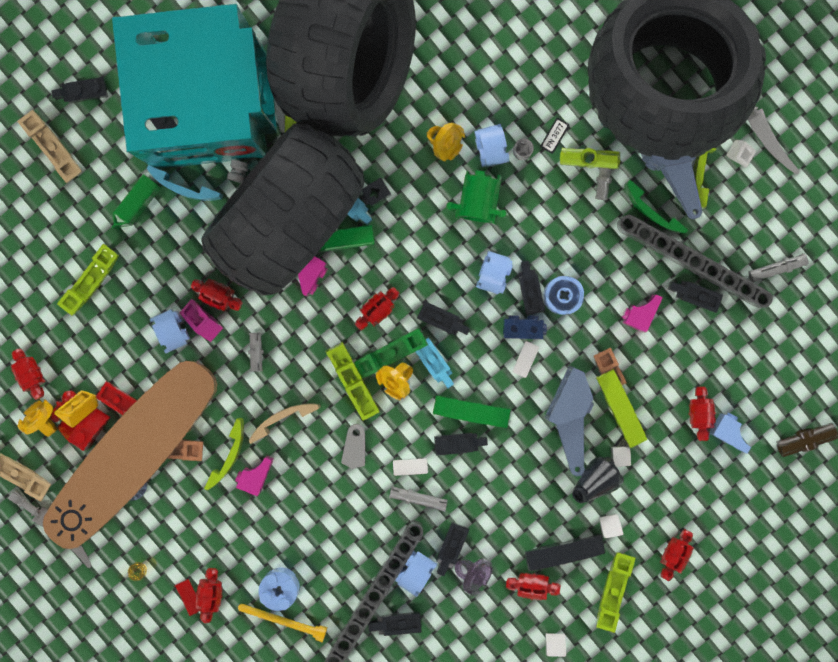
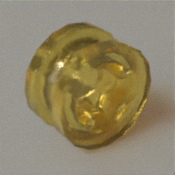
(132, 576)

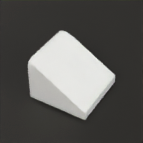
(741, 152)
(621, 456)
(610, 526)
(555, 644)

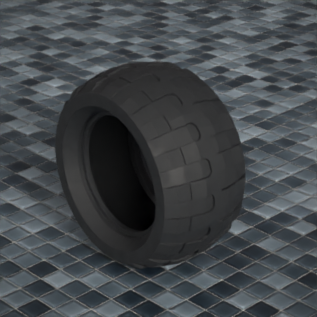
(340, 61)
(665, 125)
(284, 210)

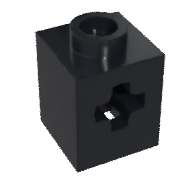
(377, 185)

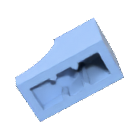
(728, 430)

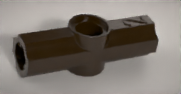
(807, 439)

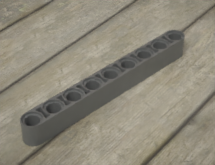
(703, 262)
(376, 586)

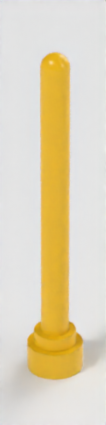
(317, 632)

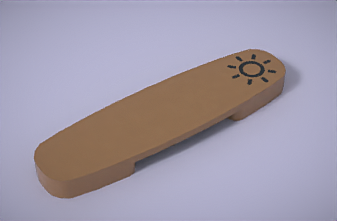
(129, 454)

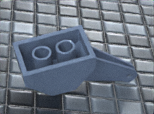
(681, 180)
(568, 411)

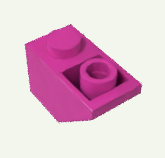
(310, 274)

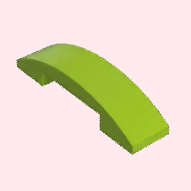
(698, 169)
(89, 281)
(236, 433)
(613, 592)

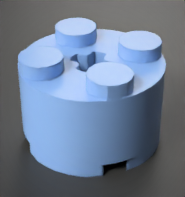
(491, 145)
(493, 273)
(574, 295)
(169, 330)
(416, 574)
(268, 589)

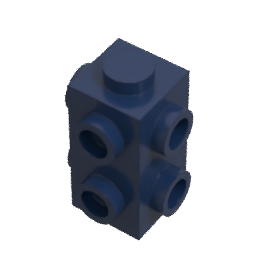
(524, 328)

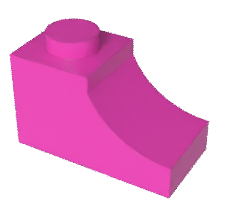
(642, 316)
(200, 320)
(253, 479)

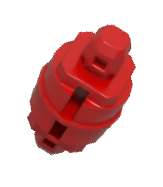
(216, 295)
(377, 308)
(28, 374)
(702, 413)
(676, 555)
(533, 586)
(209, 595)

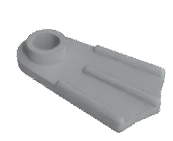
(354, 448)

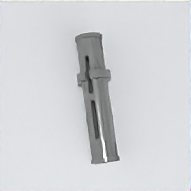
(786, 265)
(418, 498)

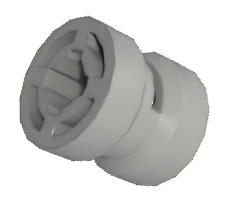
(526, 149)
(238, 171)

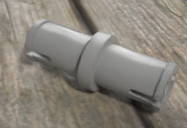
(603, 183)
(255, 352)

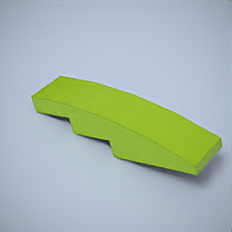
(352, 381)
(621, 408)

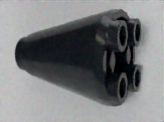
(598, 480)

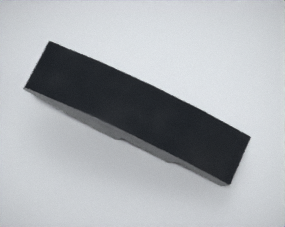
(564, 552)

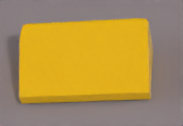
(77, 408)

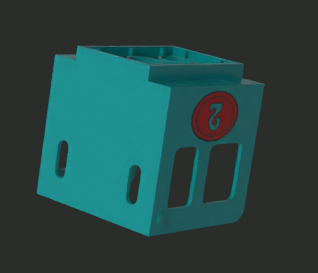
(204, 75)

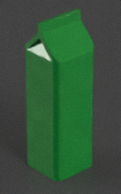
(135, 202)
(350, 238)

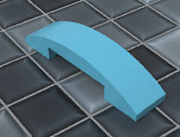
(163, 177)

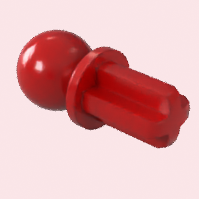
(65, 397)

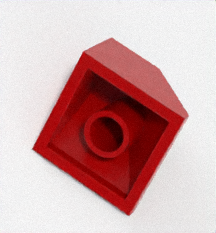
(86, 431)

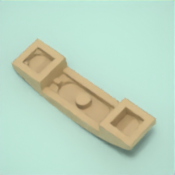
(50, 145)
(263, 431)
(23, 477)

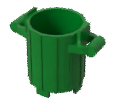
(479, 199)

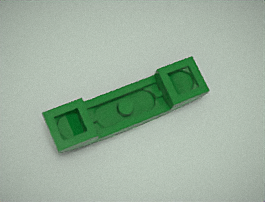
(634, 194)
(391, 353)
(471, 411)

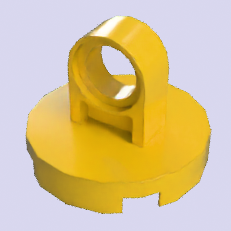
(447, 141)
(395, 380)
(38, 419)

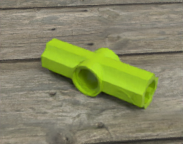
(602, 158)

